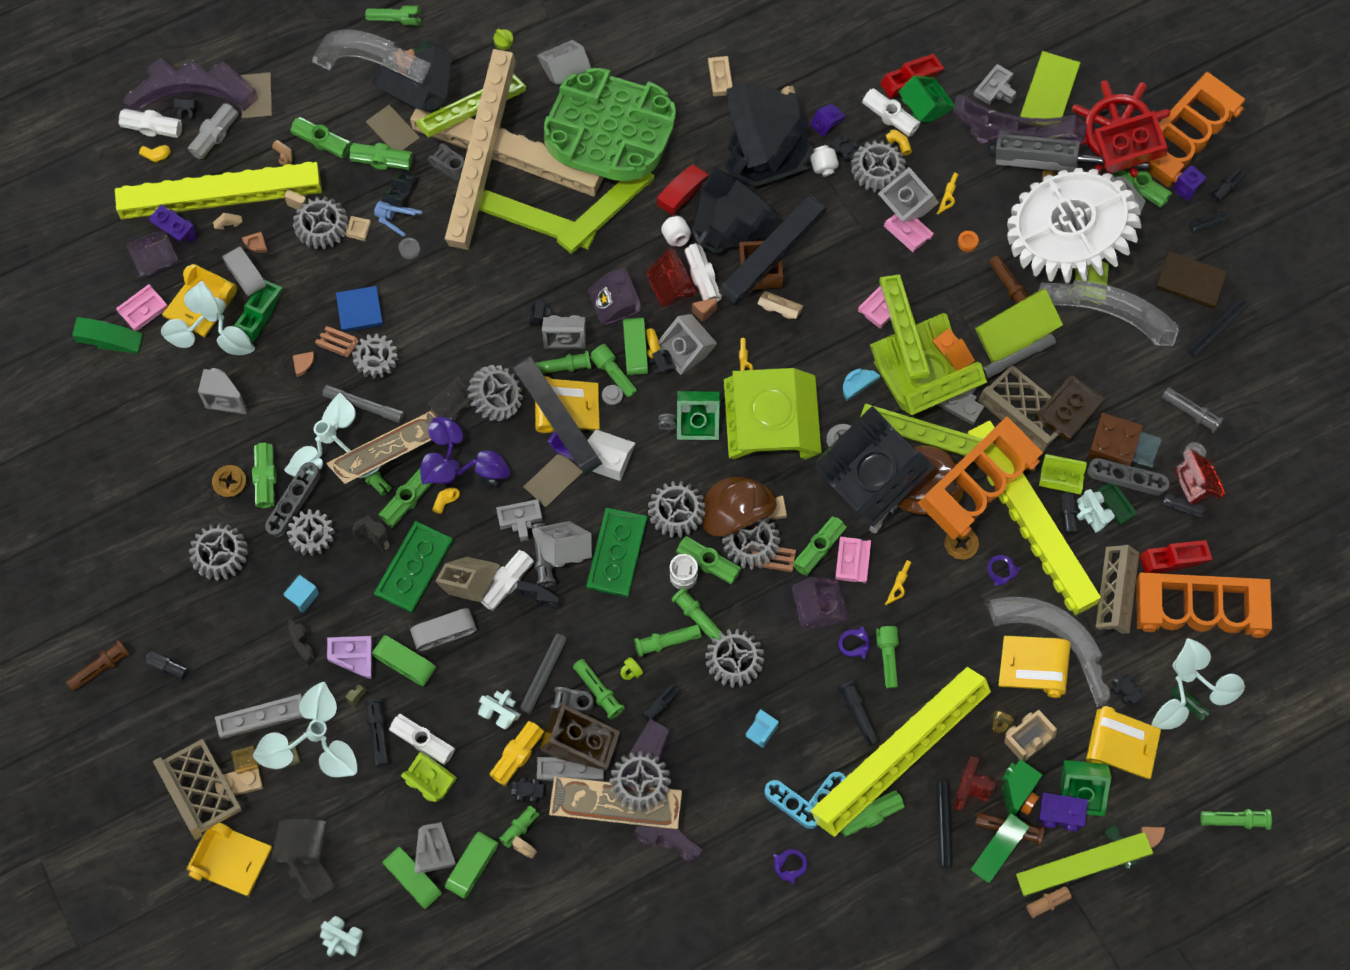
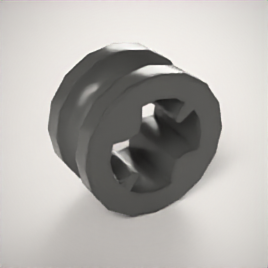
(667, 421)

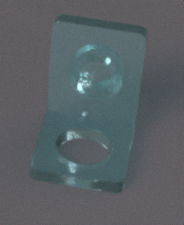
(1146, 449)

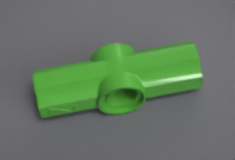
(311, 133)
(381, 156)
(1150, 189)
(264, 475)
(397, 507)
(827, 536)
(720, 567)
(875, 813)

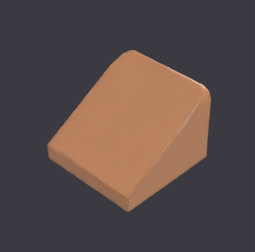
(704, 308)

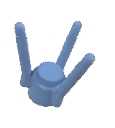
(386, 211)

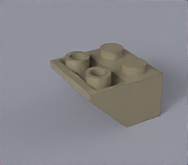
(467, 577)

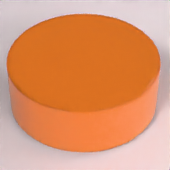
(968, 241)
(1029, 803)

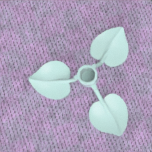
(202, 301)
(338, 414)
(1192, 658)
(321, 707)

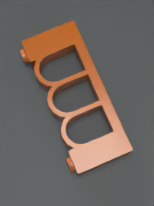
(1216, 97)
(947, 510)
(1256, 603)

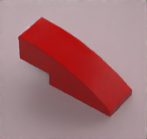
(926, 66)
(681, 189)
(1175, 557)

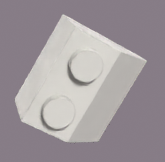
(613, 453)

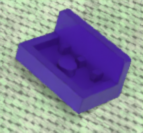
(172, 224)
(1062, 811)

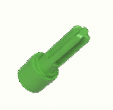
(404, 15)
(605, 360)
(887, 641)

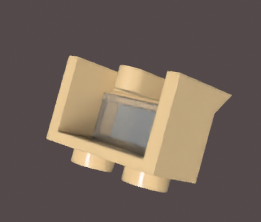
(1030, 735)

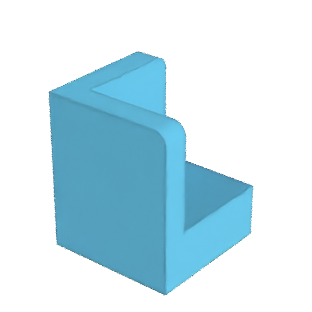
(301, 593)
(762, 728)

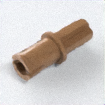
(1048, 902)

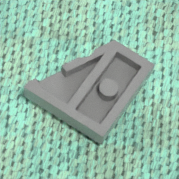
(432, 849)

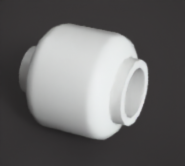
(824, 160)
(676, 231)

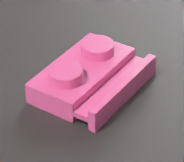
(911, 233)
(142, 308)
(875, 309)
(853, 560)

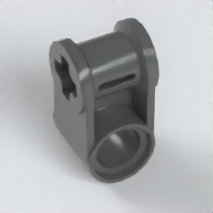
(446, 160)
(572, 698)

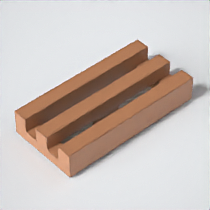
(327, 336)
(789, 568)

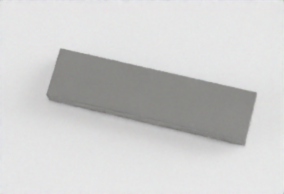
(259, 716)

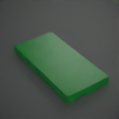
(616, 552)
(413, 567)

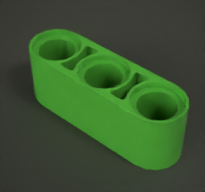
(635, 346)
(403, 660)
(471, 865)
(416, 884)

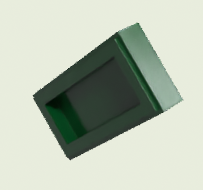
(1117, 503)

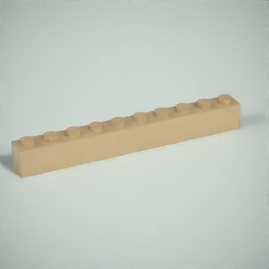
(480, 149)
(520, 153)

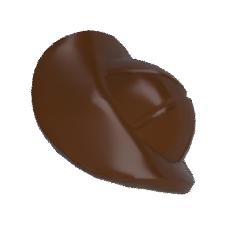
(943, 465)
(736, 505)

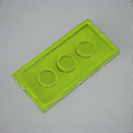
(1050, 87)
(1019, 326)

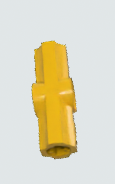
(516, 753)

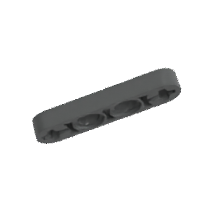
(1128, 473)
(296, 501)

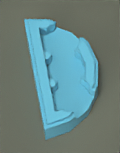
(858, 381)

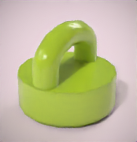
(503, 39)
(633, 667)

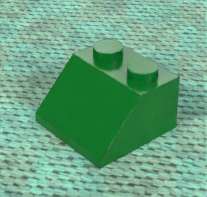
(926, 98)
(697, 415)
(1087, 782)
(1018, 785)

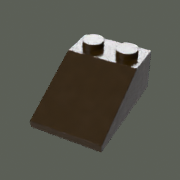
(579, 738)

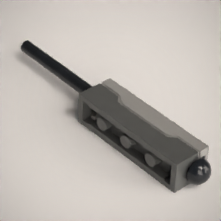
(1042, 153)

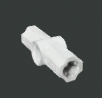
(900, 118)
(150, 123)
(702, 272)
(506, 580)
(433, 746)

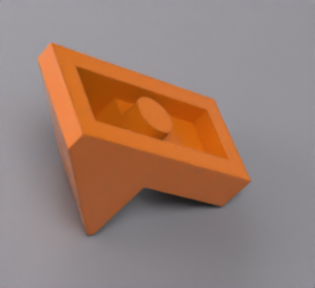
(953, 350)

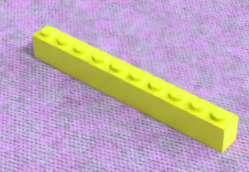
(218, 190)
(1042, 533)
(900, 751)

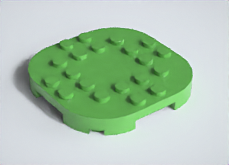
(609, 125)

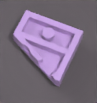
(351, 654)

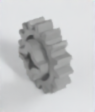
(373, 364)
(302, 528)

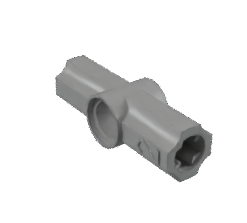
(213, 131)

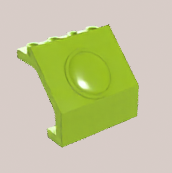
(943, 380)
(772, 412)

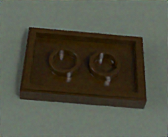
(1191, 279)
(1069, 408)

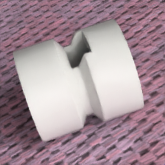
(683, 571)

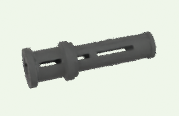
(1200, 414)
(543, 568)

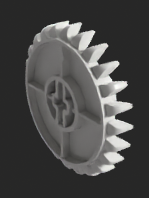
(1088, 210)

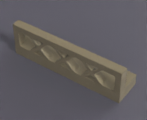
(1122, 586)

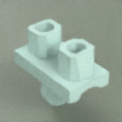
(1092, 511)
(490, 705)
(338, 940)

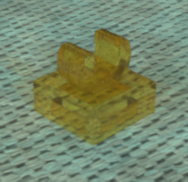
(244, 760)

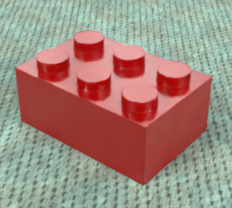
(1131, 142)

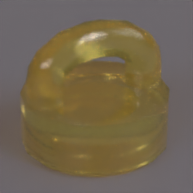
(1003, 718)

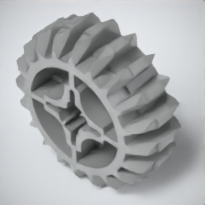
(876, 156)
(322, 229)
(499, 408)
(662, 499)
(758, 546)
(215, 568)
(742, 655)
(649, 781)

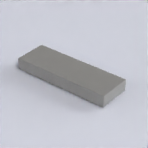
(553, 767)

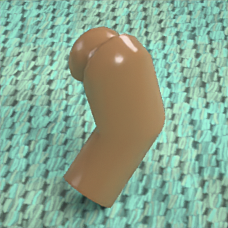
(286, 155)

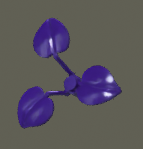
(437, 470)

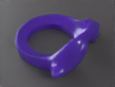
(1012, 569)
(861, 651)
(789, 876)

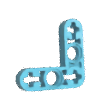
(792, 795)

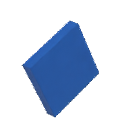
(359, 309)

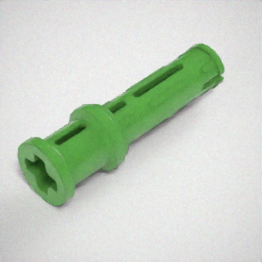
(569, 363)
(693, 610)
(657, 642)
(603, 696)
(1247, 818)

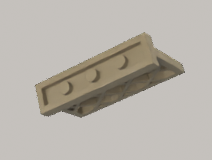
(1001, 406)
(183, 801)

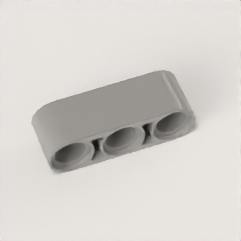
(244, 271)
(443, 629)

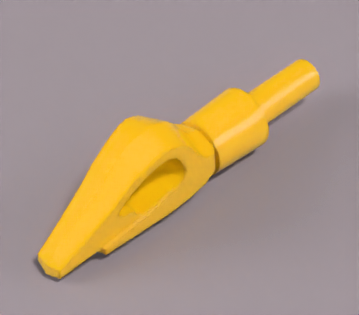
(948, 194)
(743, 356)
(901, 577)

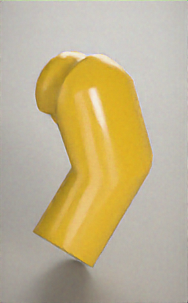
(901, 139)
(156, 154)
(652, 341)
(445, 497)

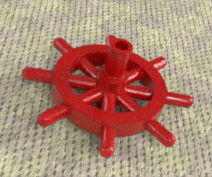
(1110, 102)

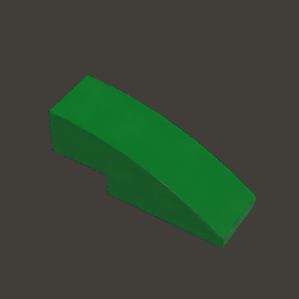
(258, 310)
(106, 335)
(1000, 848)

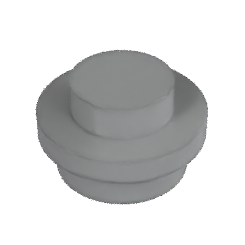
(612, 395)

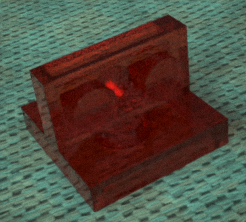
(670, 278)
(1198, 477)
(978, 787)

